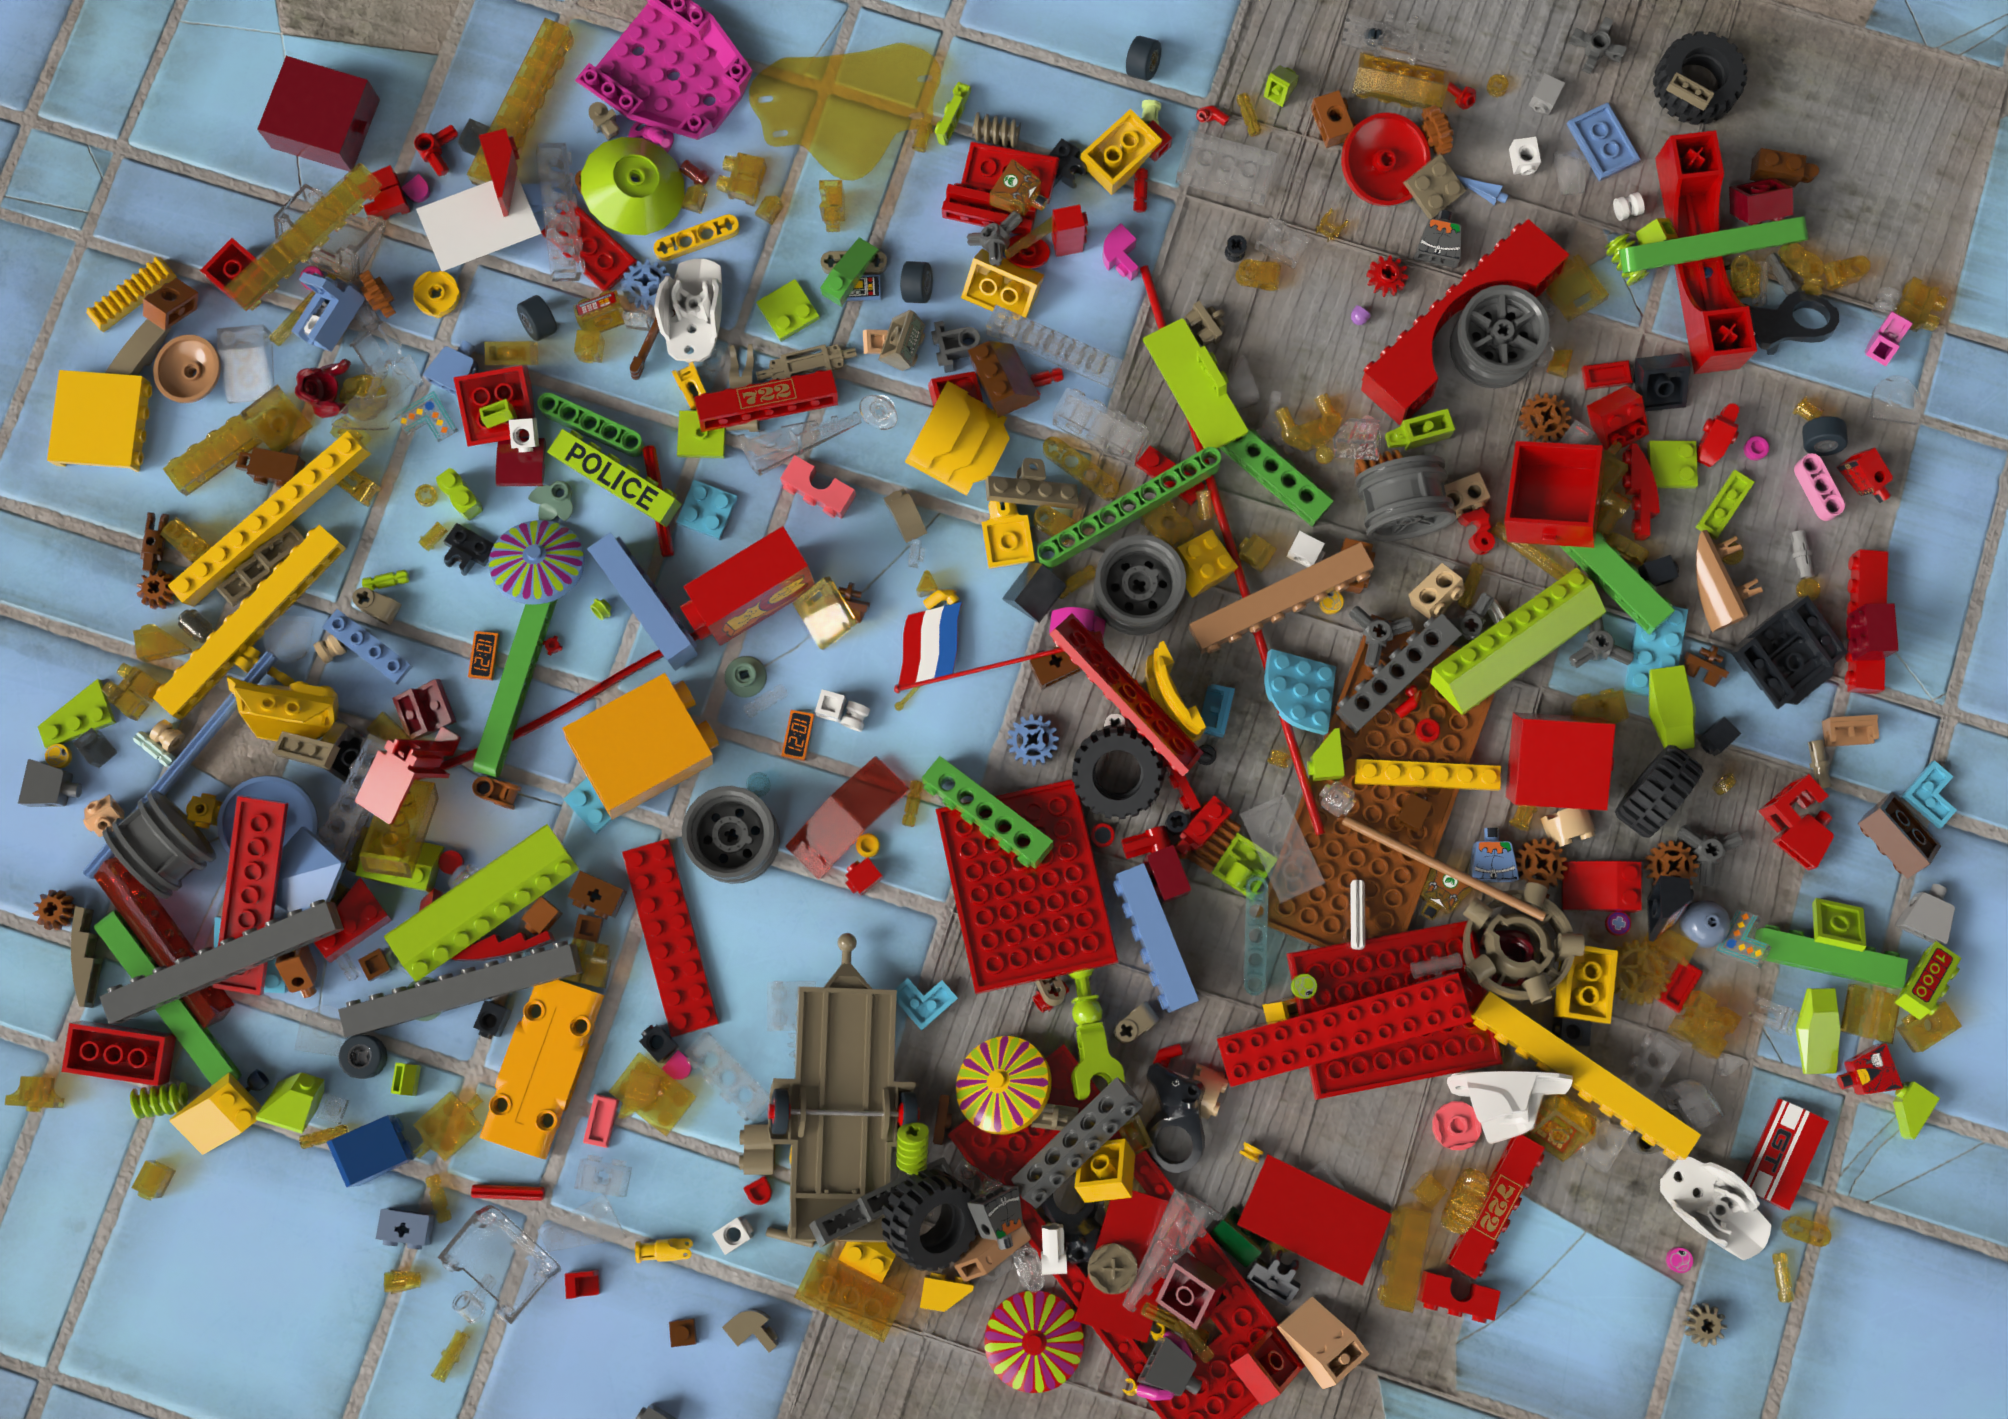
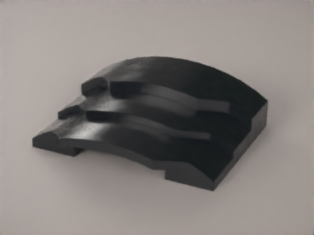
(1790, 652)

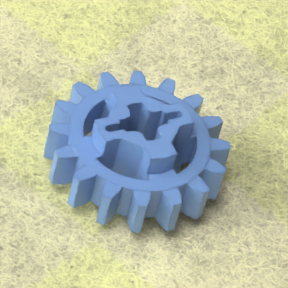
(643, 282)
(1024, 733)

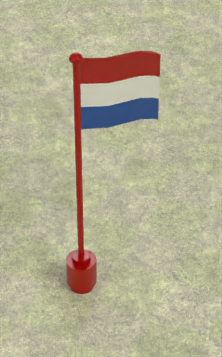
(932, 648)

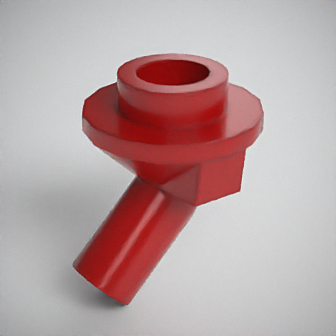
(1465, 98)

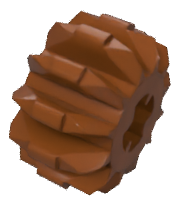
(148, 591)
(51, 902)

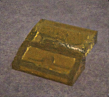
(1870, 1014)

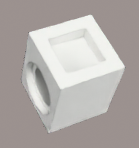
(1526, 147)
(531, 426)
(1306, 550)
(830, 706)
(722, 1235)

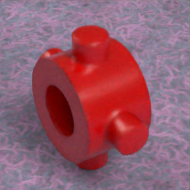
(552, 645)

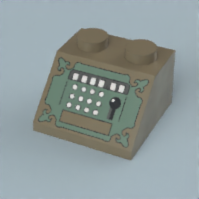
(903, 341)

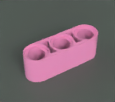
(1817, 498)

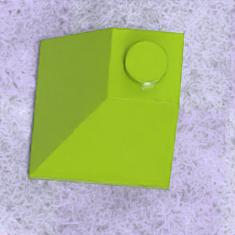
(293, 1102)

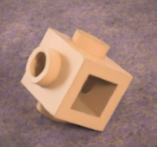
(102, 814)

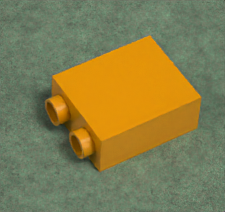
(641, 744)

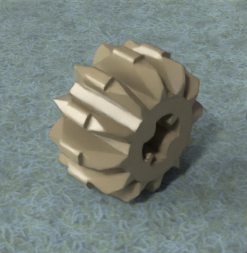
(1712, 1328)

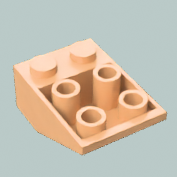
(1322, 1342)

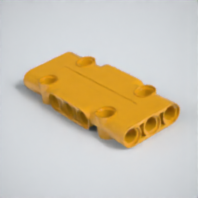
(541, 1067)

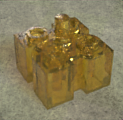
(1704, 1024)

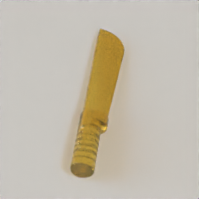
(1035, 235)

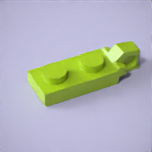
(953, 113)

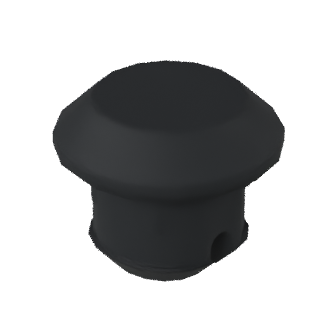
(1208, 756)

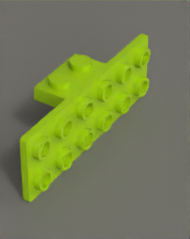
(1196, 384)

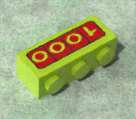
(1928, 981)

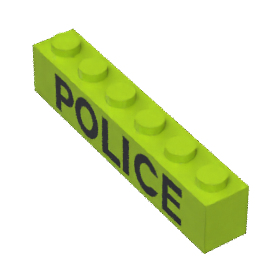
(615, 478)

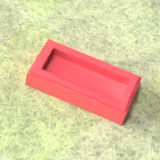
(601, 1121)

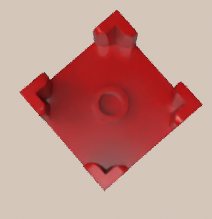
(1801, 790)

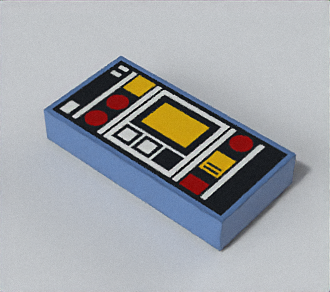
(866, 289)

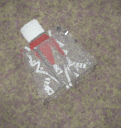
(1358, 439)

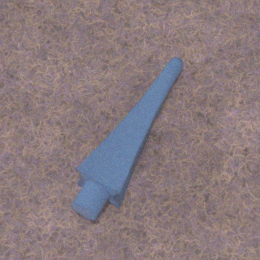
(1488, 191)

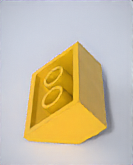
(1001, 285)
(1588, 987)

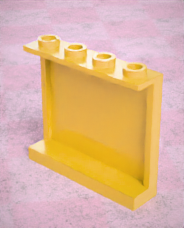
(99, 420)

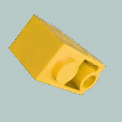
(943, 1293)

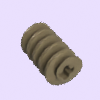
(996, 130)

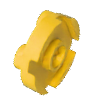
(434, 281)

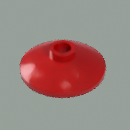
(1033, 256)

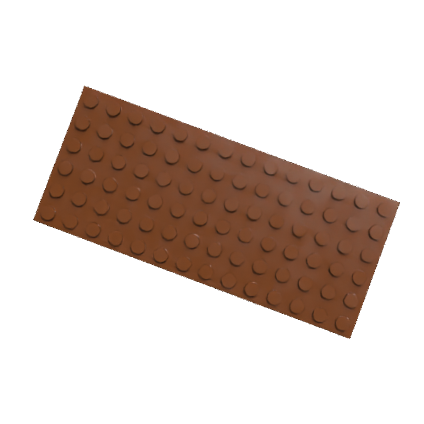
(1345, 855)

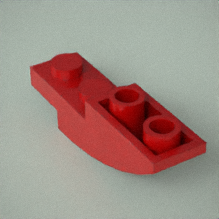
(1641, 483)

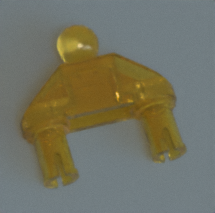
(1314, 433)

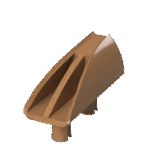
(1717, 593)

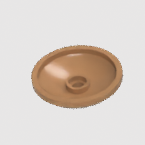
(178, 362)

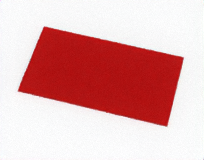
(1314, 1219)
(1133, 1225)

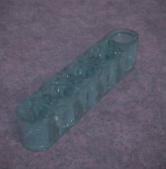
(1258, 946)

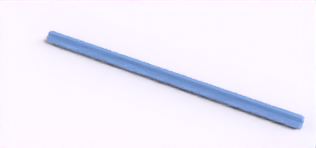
(192, 749)

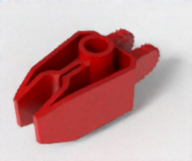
(1718, 435)

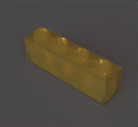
(211, 455)
(1405, 1259)

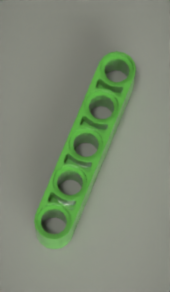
(583, 417)

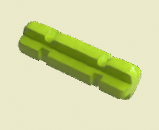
(386, 580)

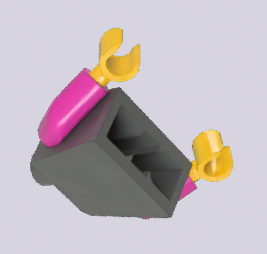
(1167, 1369)

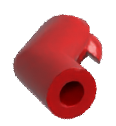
(1212, 113)
(1411, 703)
(1165, 1054)

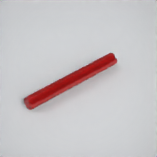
(653, 472)

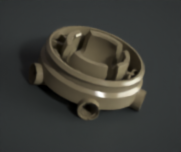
(1499, 966)

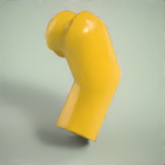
(941, 595)

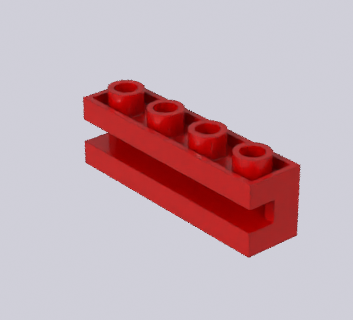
(974, 208)

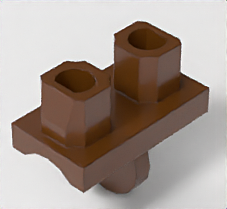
(857, 607)
(1714, 671)

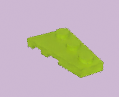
(77, 716)

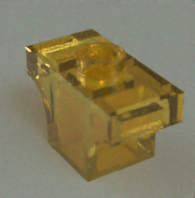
(35, 1094)

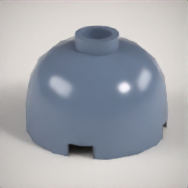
(1705, 923)

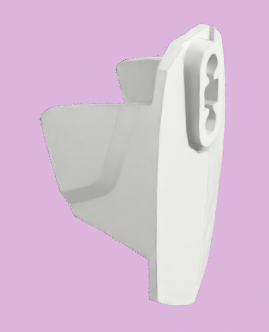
(698, 306)
(1507, 1100)
(1722, 1209)

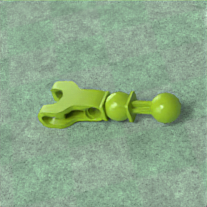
(1090, 1039)

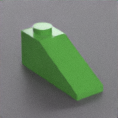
(848, 271)

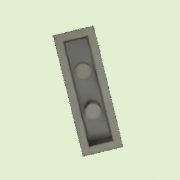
(1690, 91)

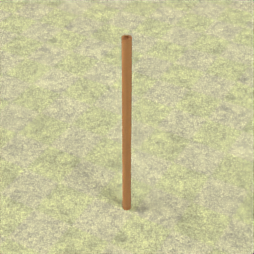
(1444, 868)

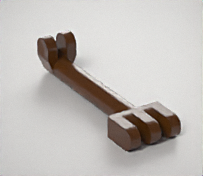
(637, 363)

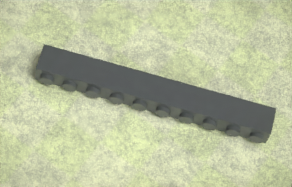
(222, 962)
(460, 990)

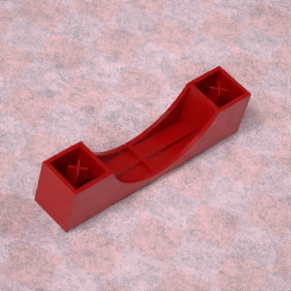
(1714, 318)
(1405, 372)
(1344, 1029)

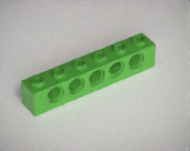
(1273, 481)
(943, 772)

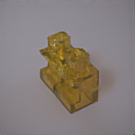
(745, 177)
(833, 204)
(1917, 304)
(185, 539)
(124, 694)
(595, 966)

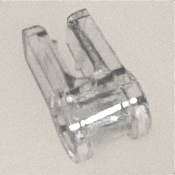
(1783, 1016)

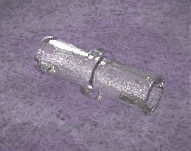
(1436, 965)

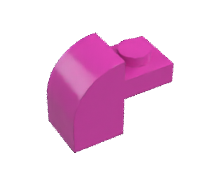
(1115, 250)
(1886, 339)
(1084, 615)

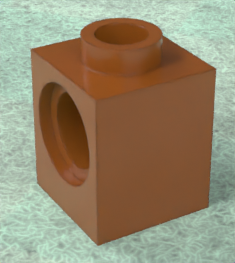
(541, 916)

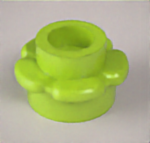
(601, 608)

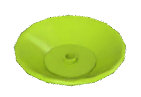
(627, 204)

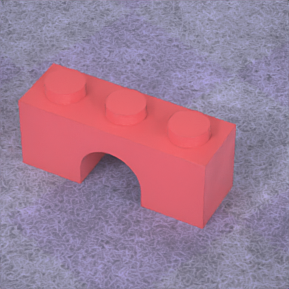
(833, 499)

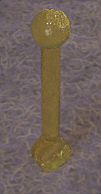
(900, 705)

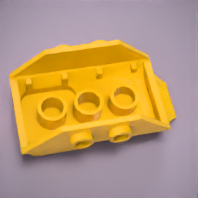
(291, 709)

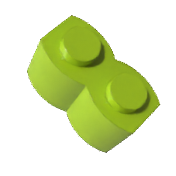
(459, 494)

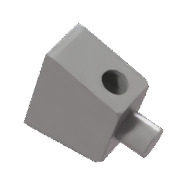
(1928, 916)

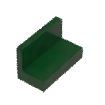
(1236, 1240)

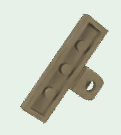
(1031, 488)

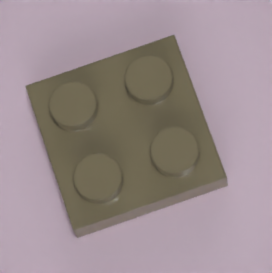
(1434, 186)

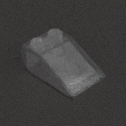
(246, 362)

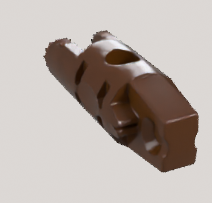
(151, 552)

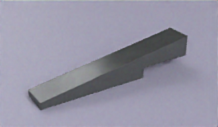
(861, 1211)

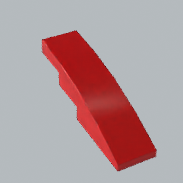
(495, 948)

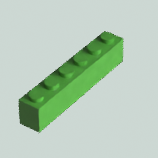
(1622, 583)
(1803, 953)

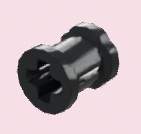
(1234, 242)
(1174, 815)

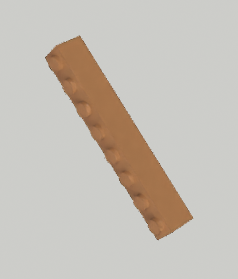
(1280, 598)

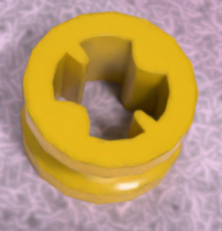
(1251, 1152)

